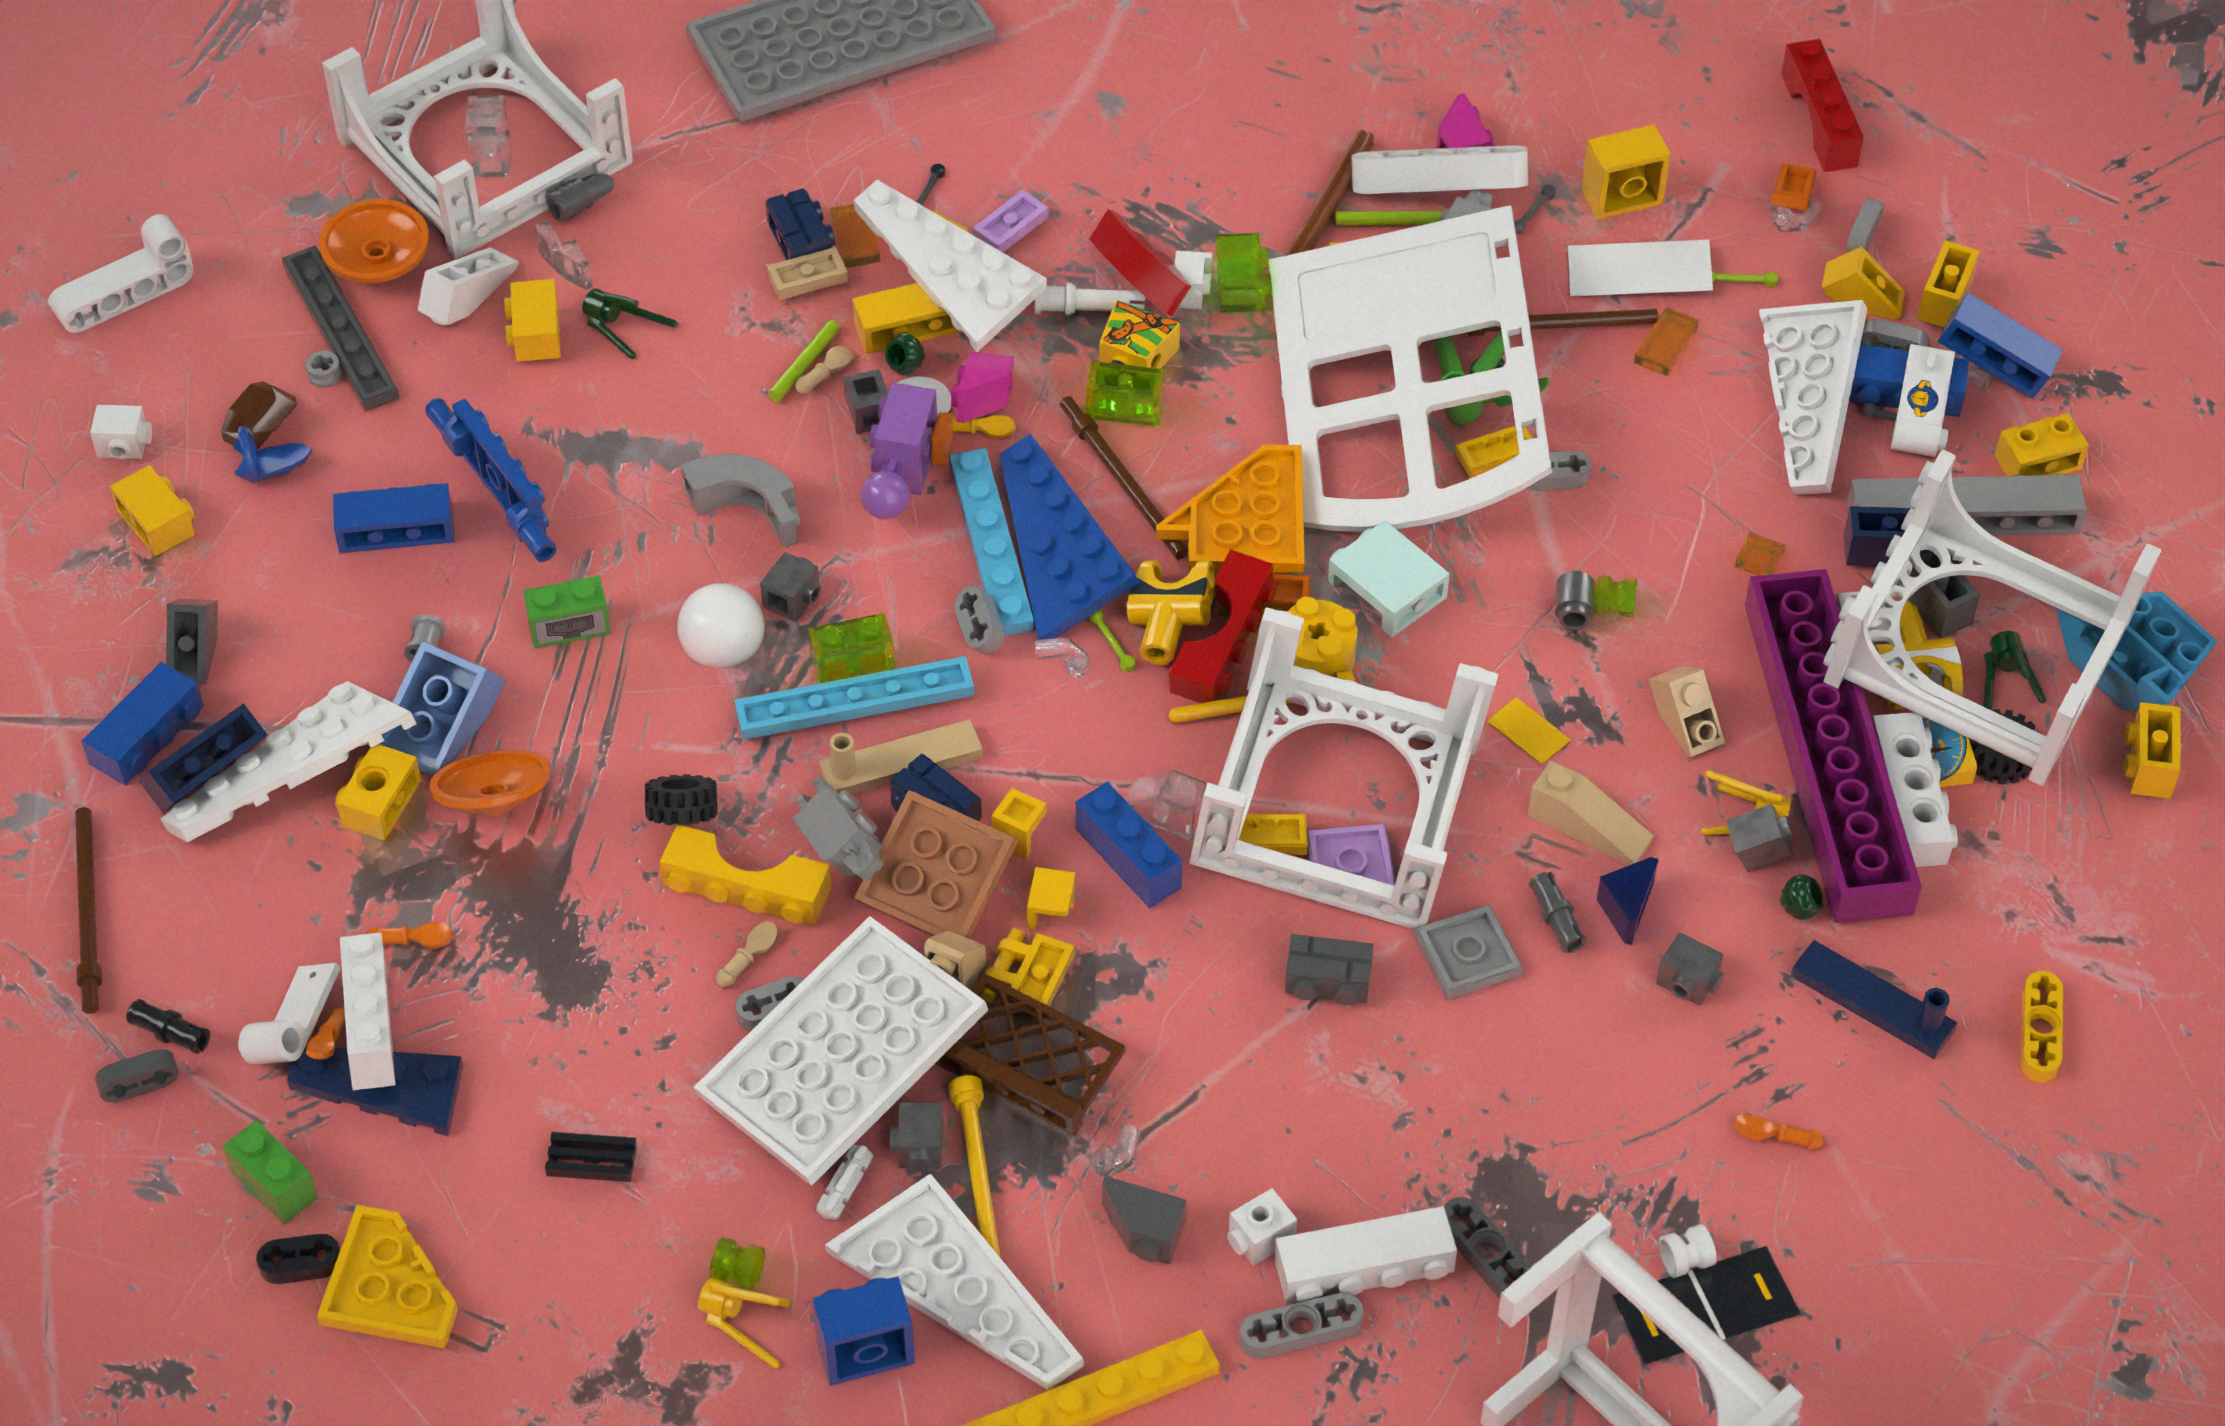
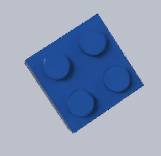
(864, 1330)

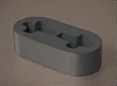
(137, 1075)

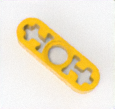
(2033, 1040)

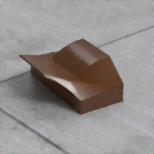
(260, 409)

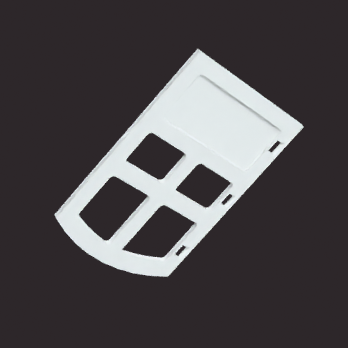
(1393, 297)

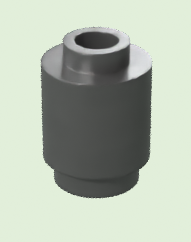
(1575, 599)

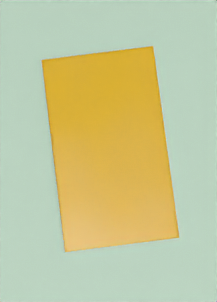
(1528, 730)

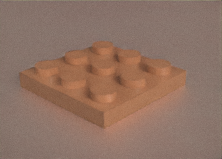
(936, 868)

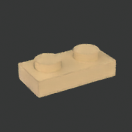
(807, 273)

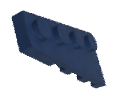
(421, 1095)

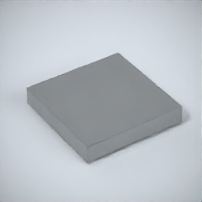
(1468, 952)

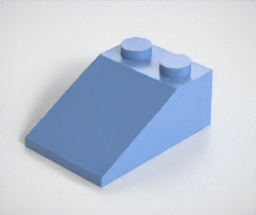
(448, 703)

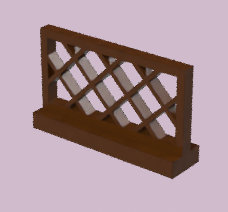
(1016, 1086)

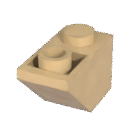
(1687, 709)
(957, 956)

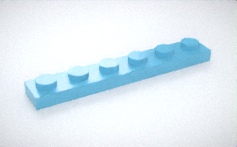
(991, 539)
(854, 697)

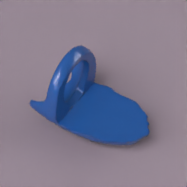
(269, 461)

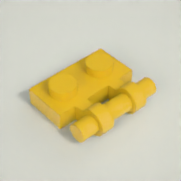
(1041, 969)

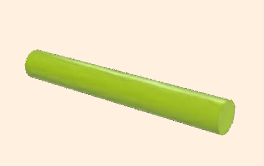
(1374, 218)
(803, 361)

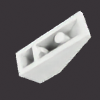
(463, 285)

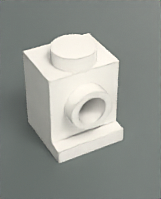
(1197, 270)

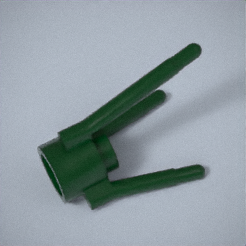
(606, 307)
(2009, 656)

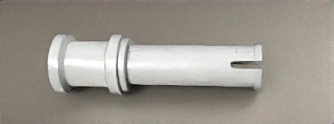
(1069, 299)

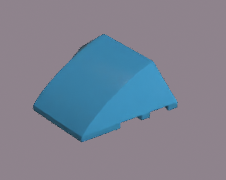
(2152, 657)

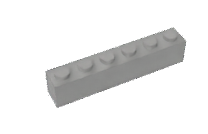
(1995, 503)

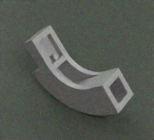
(743, 481)

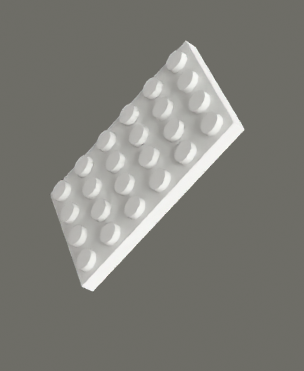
(840, 1050)

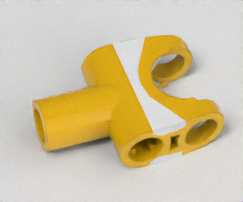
(1933, 657)

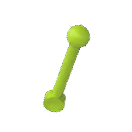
(1769, 280)
(1127, 662)

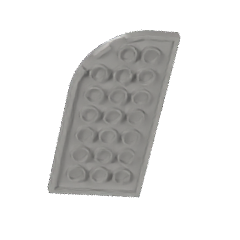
(801, 49)

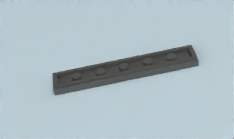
(340, 328)

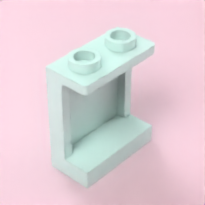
(1390, 576)

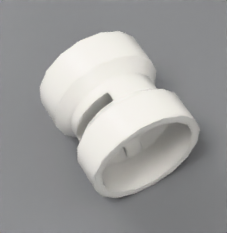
(1687, 1250)

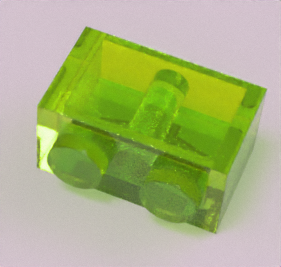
(1241, 272)
(1125, 393)
(851, 648)

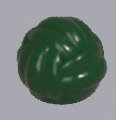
(904, 354)
(1801, 897)

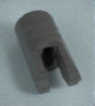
(578, 195)

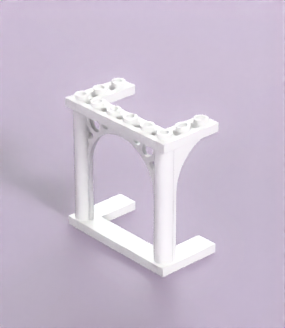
(452, 197)
(1948, 530)
(1341, 701)
(1576, 1272)

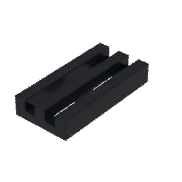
(591, 1150)

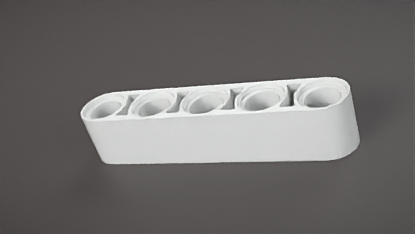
(1440, 169)

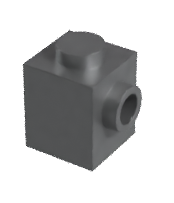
(790, 586)
(1761, 837)
(1690, 969)
(918, 1136)

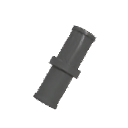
(1557, 912)

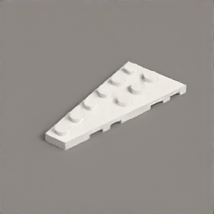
(954, 268)
(1812, 377)
(290, 756)
(957, 1280)

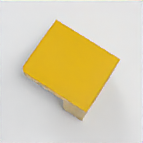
(1019, 817)
(1050, 894)

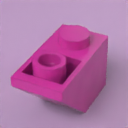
(1463, 127)
(982, 385)

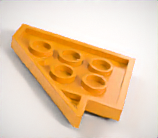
(1247, 510)

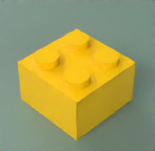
(1625, 171)

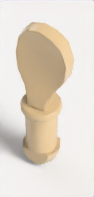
(836, 360)
(759, 941)

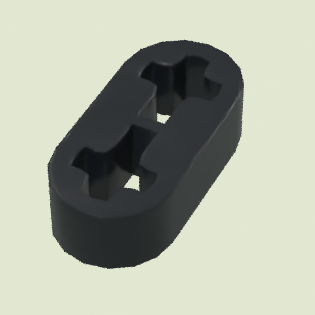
(298, 1258)

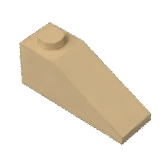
(1586, 814)

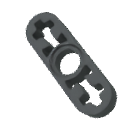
(1484, 1231)

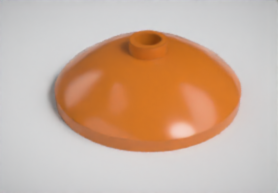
(374, 241)
(490, 781)

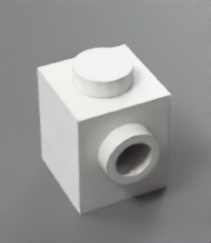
(120, 431)
(1258, 1224)

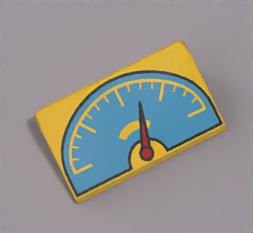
(1953, 754)

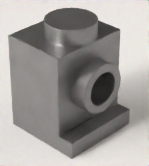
(863, 397)

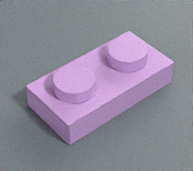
(1011, 221)

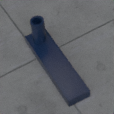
(1876, 1000)

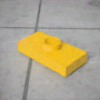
(1489, 450)
(1277, 832)

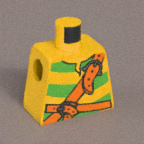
(1138, 337)

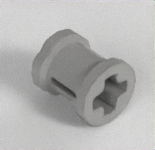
(426, 629)

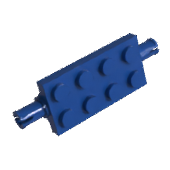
(469, 436)

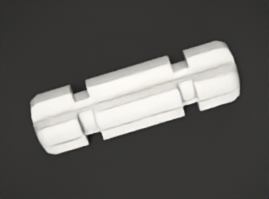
(844, 1182)

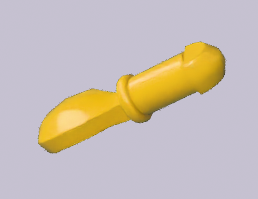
(993, 426)

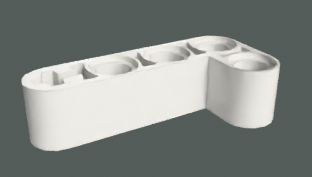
(128, 281)

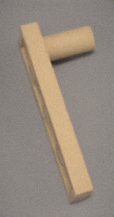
(878, 764)

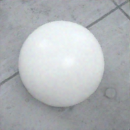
(720, 625)

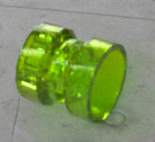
(1615, 596)
(737, 1263)

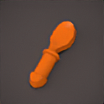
(428, 935)
(323, 1044)
(1758, 1128)

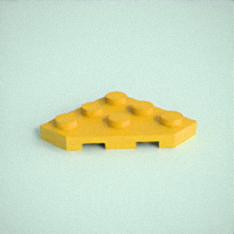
(386, 1284)

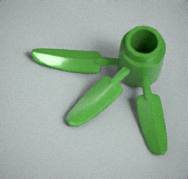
(1452, 368)

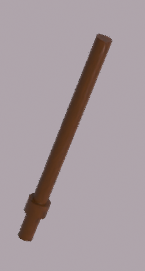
(1584, 319)
(1086, 430)
(88, 971)

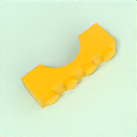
(790, 890)

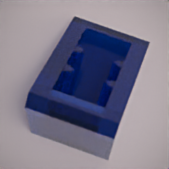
(1625, 896)

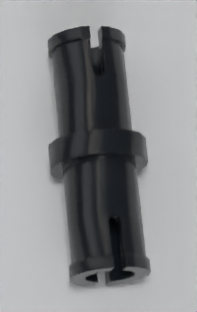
(168, 1026)

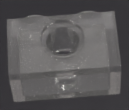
(488, 136)

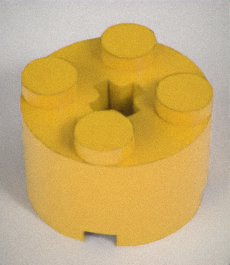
(1326, 637)

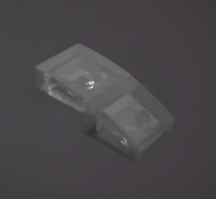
(564, 257)

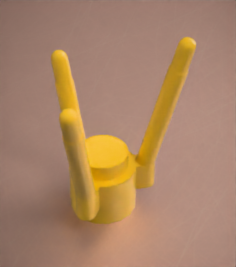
(1748, 792)
(724, 1301)

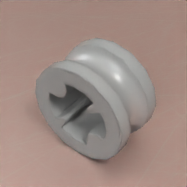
(317, 375)

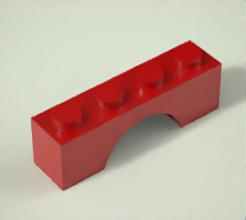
(1834, 125)
(1205, 665)

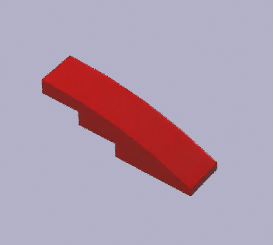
(1140, 263)

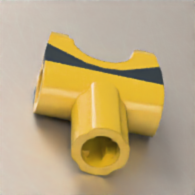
(1169, 607)

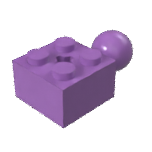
(900, 450)

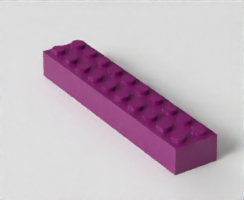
(1831, 751)

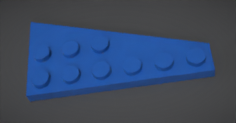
(1062, 549)

